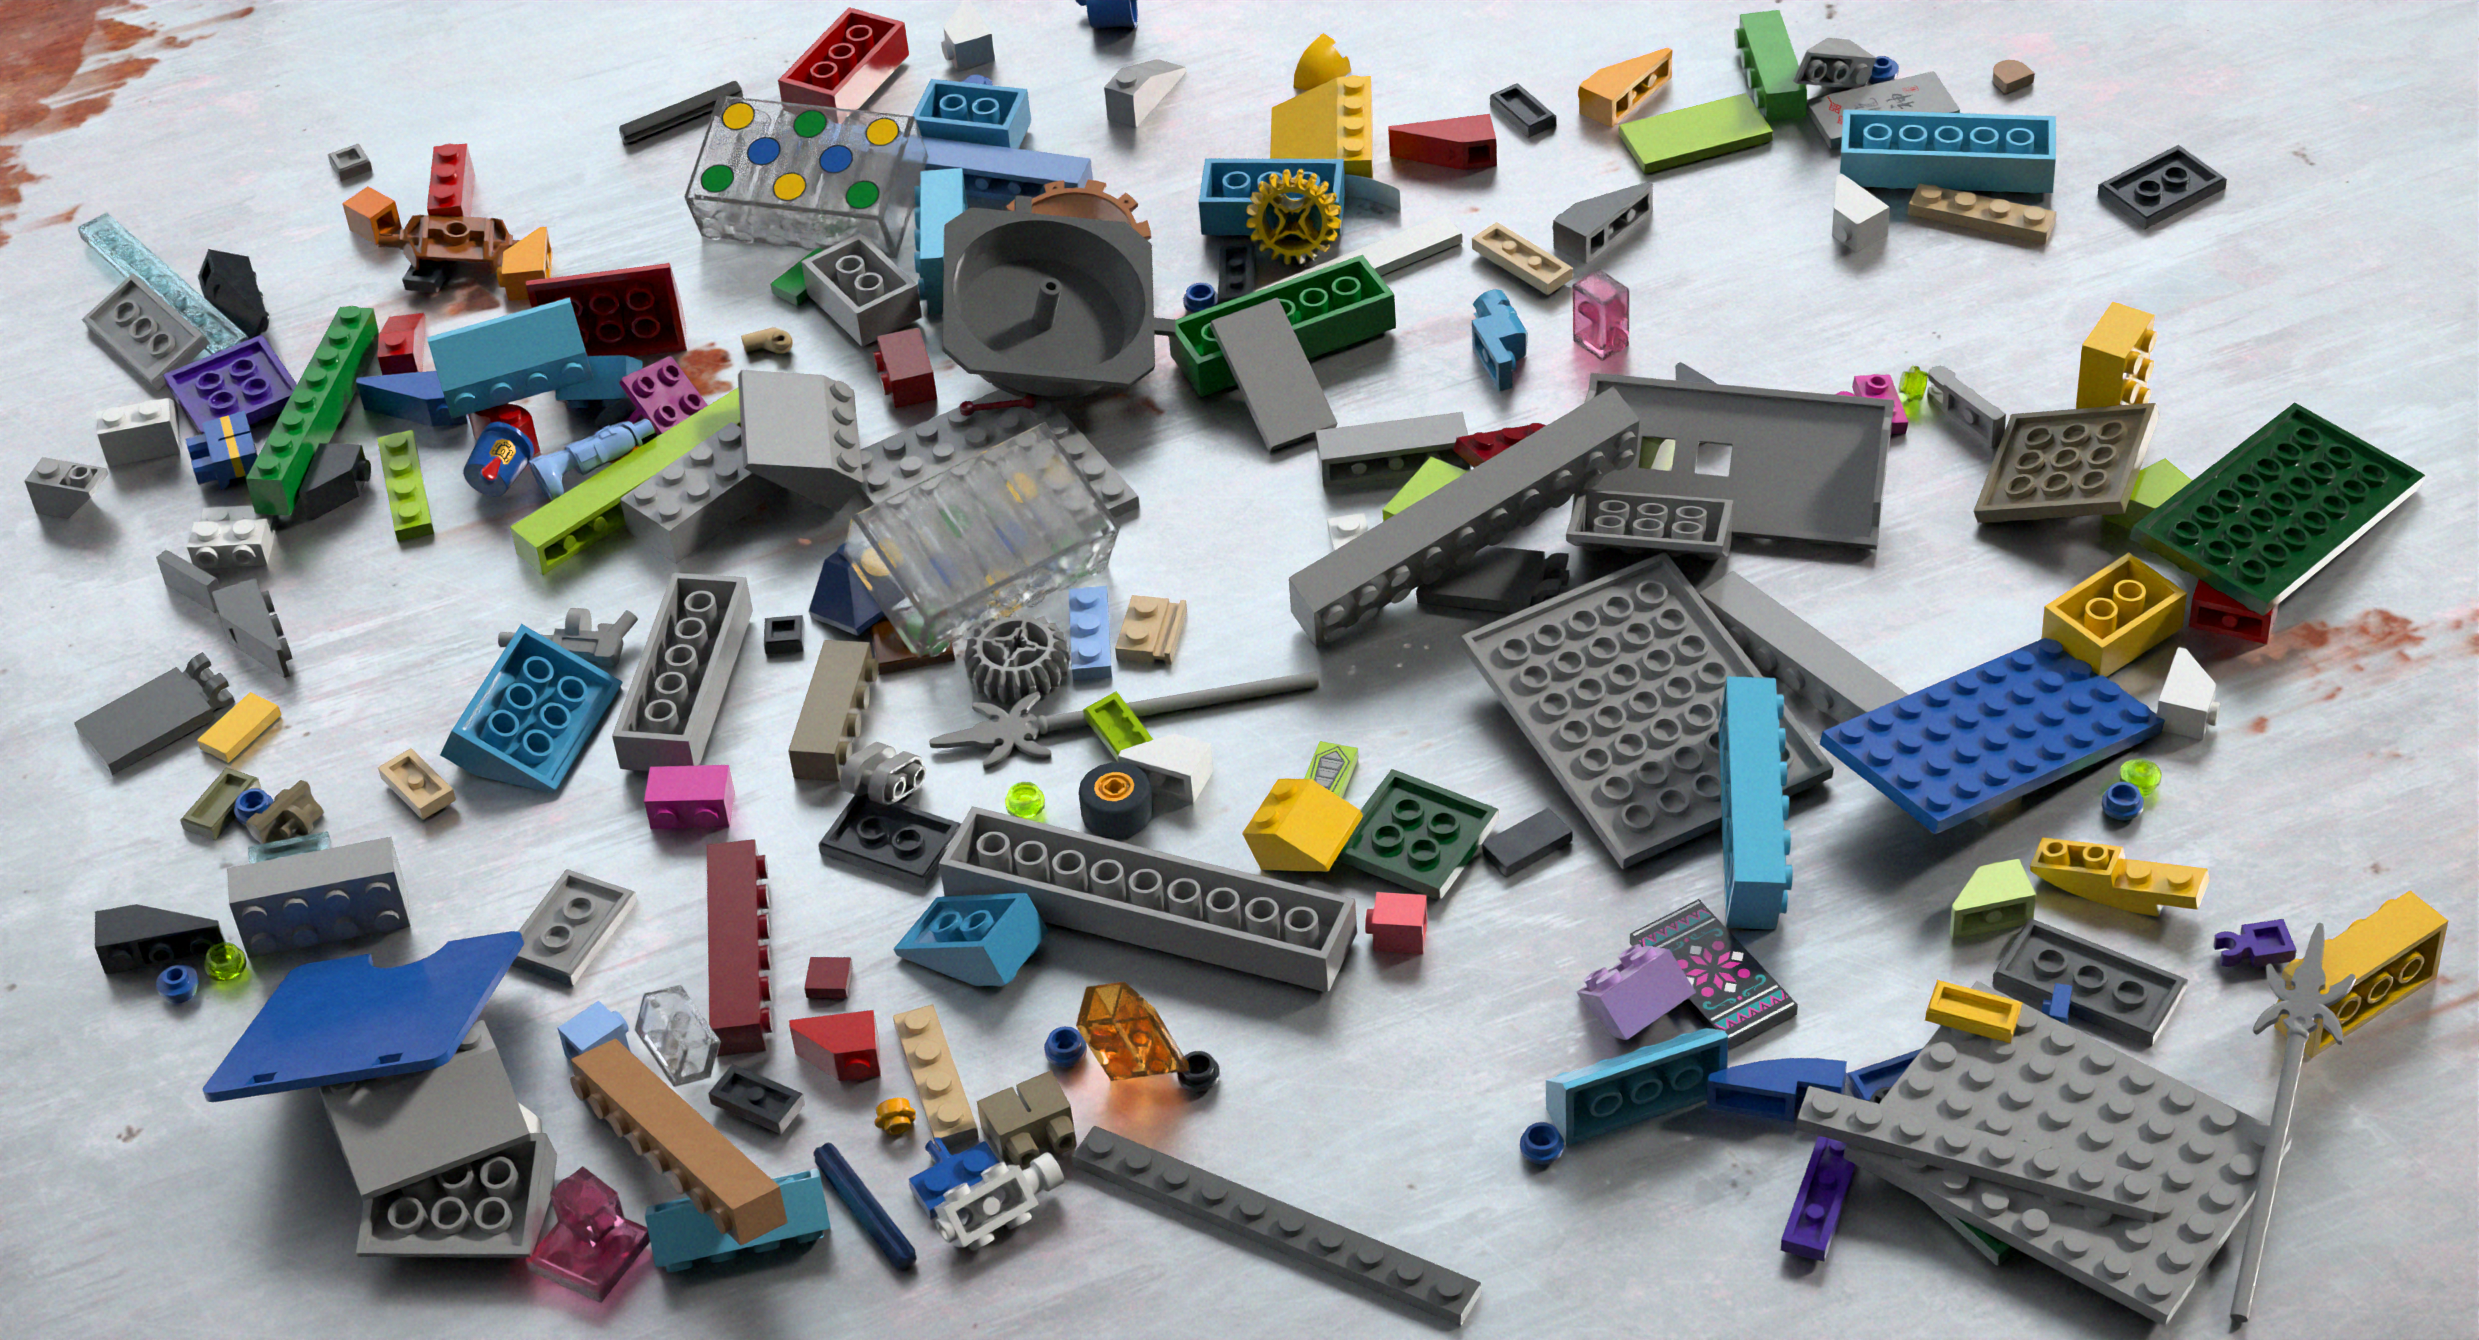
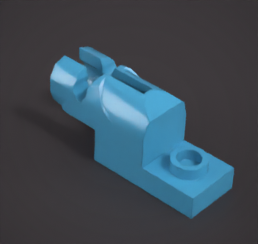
(1498, 337)

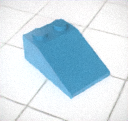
(975, 937)

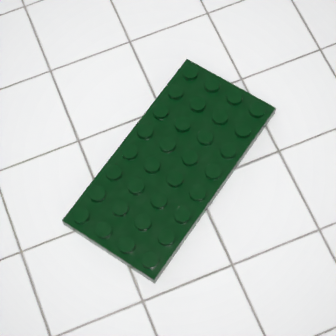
(2277, 508)

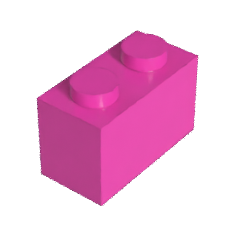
(689, 796)

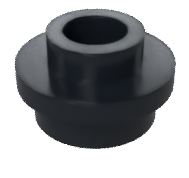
(1201, 1074)

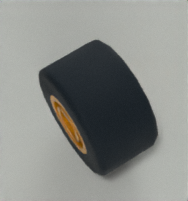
(1115, 800)

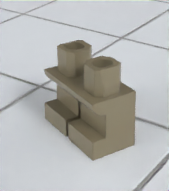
(1028, 1120)

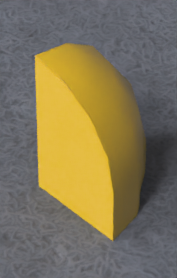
(1320, 64)

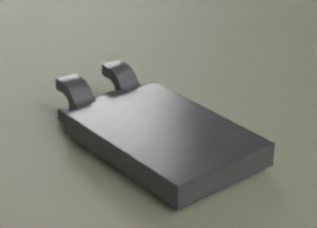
(1499, 580)
(155, 714)

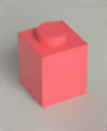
(1398, 923)

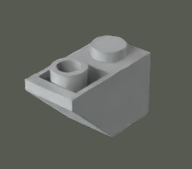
(62, 486)

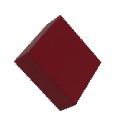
(828, 977)

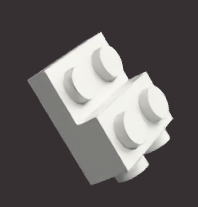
(232, 538)

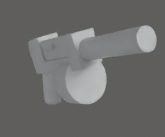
(599, 646)

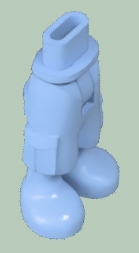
(587, 454)

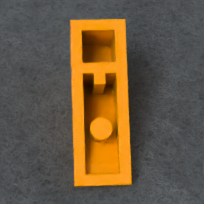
(1623, 86)

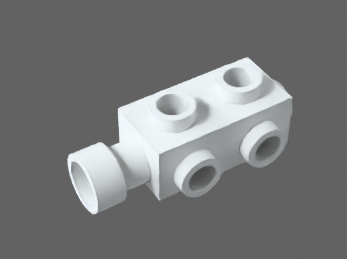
(985, 1211)

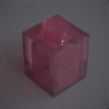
(587, 1206)

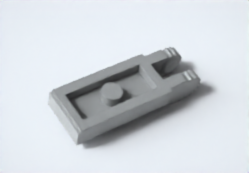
(1966, 406)

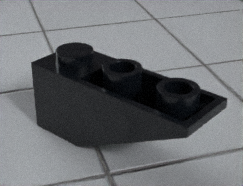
(233, 290)
(151, 936)

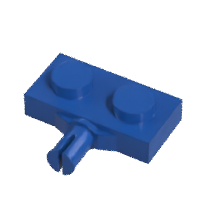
(949, 1172)

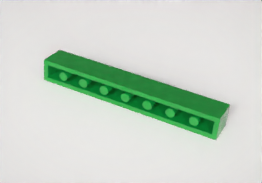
(313, 410)

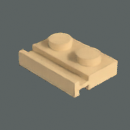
(1150, 629)

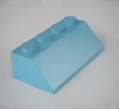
(510, 358)
(1635, 1085)
(683, 1234)

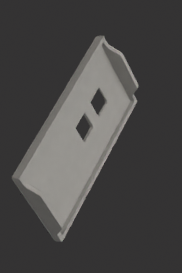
(1798, 463)

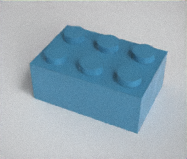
(974, 113)

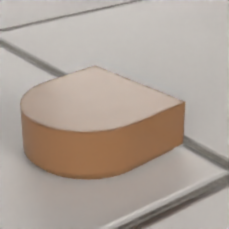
(2012, 75)

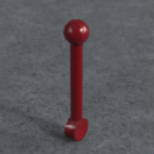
(968, 408)

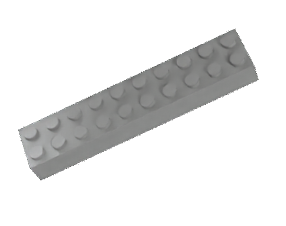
(1464, 517)
(1154, 898)

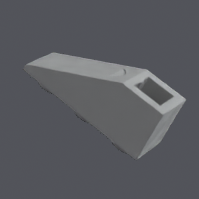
(1835, 64)

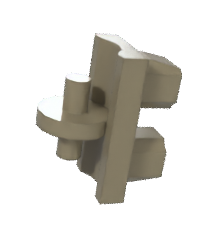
(288, 816)

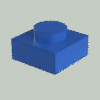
(2060, 1004)

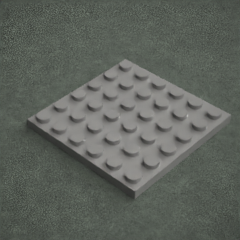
(953, 438)

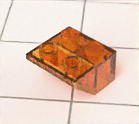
(1127, 1033)

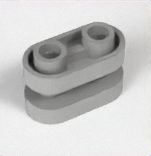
(882, 773)

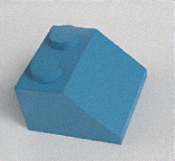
(604, 387)

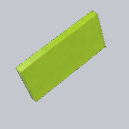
(1695, 133)

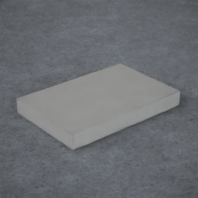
(572, 926)

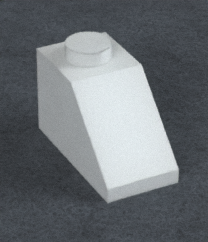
(967, 38)
(1858, 215)
(2188, 698)
(1173, 765)

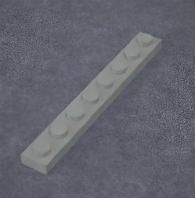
(1980, 1154)

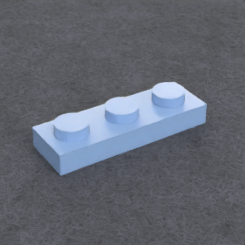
(1090, 633)

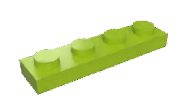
(405, 485)

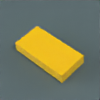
(239, 727)
(1973, 1011)

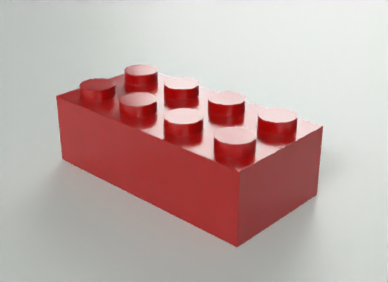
(846, 61)

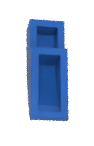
(1773, 1086)

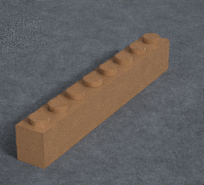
(678, 1142)

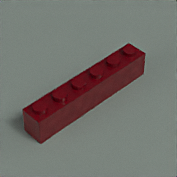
(737, 947)

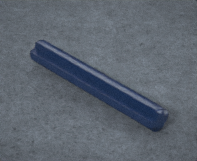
(865, 1206)

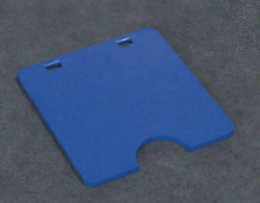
(364, 1021)

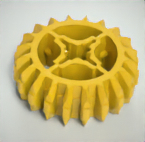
(1283, 205)

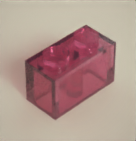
(1601, 314)

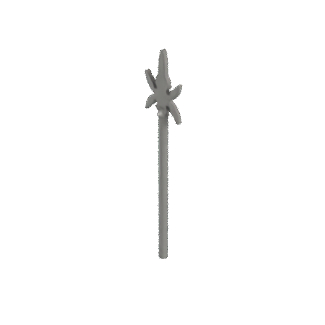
(1013, 729)
(2303, 1007)

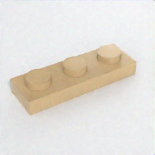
(1522, 258)

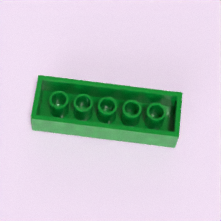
(1323, 307)

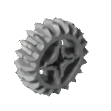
(1016, 657)

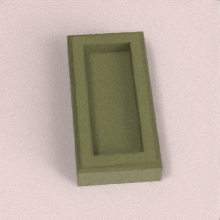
(216, 805)

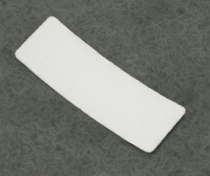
(1372, 190)

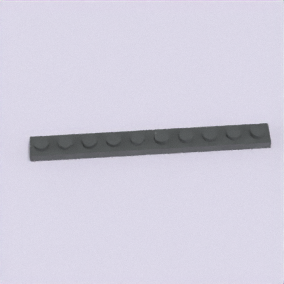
(1278, 1225)

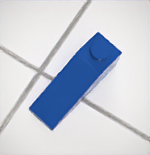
(408, 397)

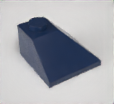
(842, 597)

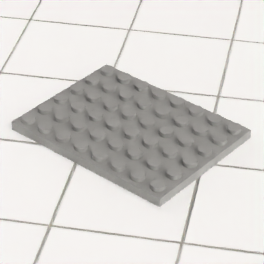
(1627, 702)
(2096, 1104)

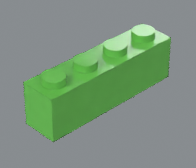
(1770, 65)

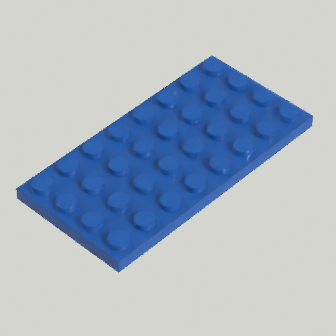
(1991, 734)

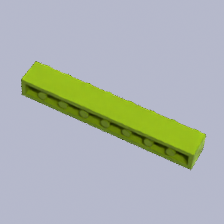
(595, 507)

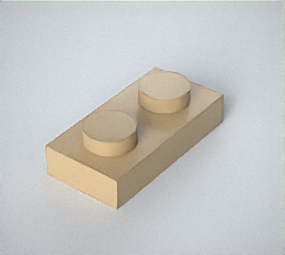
(416, 783)

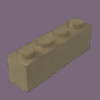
(832, 710)

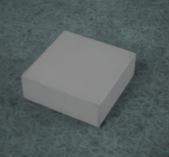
(349, 162)

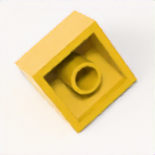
(1300, 827)

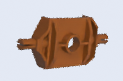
(433, 239)

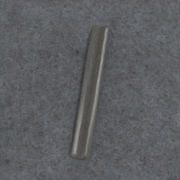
(677, 113)

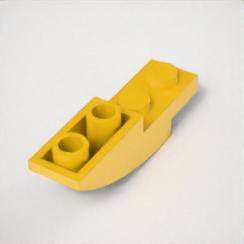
(2108, 878)

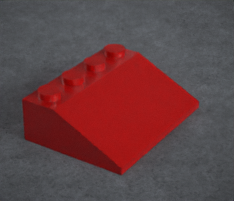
(620, 309)

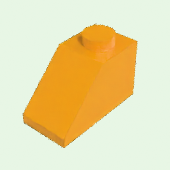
(525, 262)

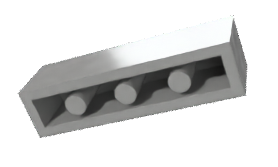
(1387, 448)

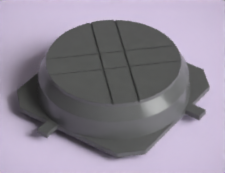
(1048, 302)

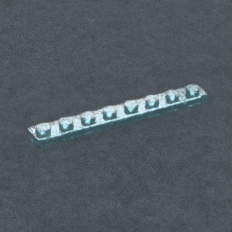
(131, 256)

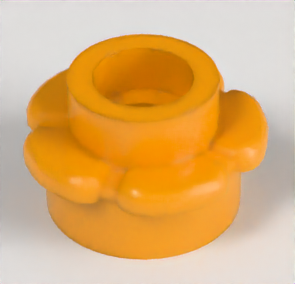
(895, 1116)

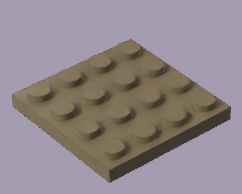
(2067, 463)

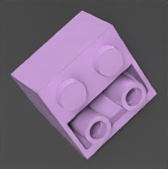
(1636, 990)

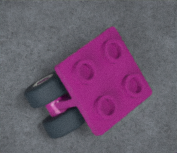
(656, 394)

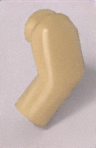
(769, 339)

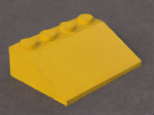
(1328, 124)

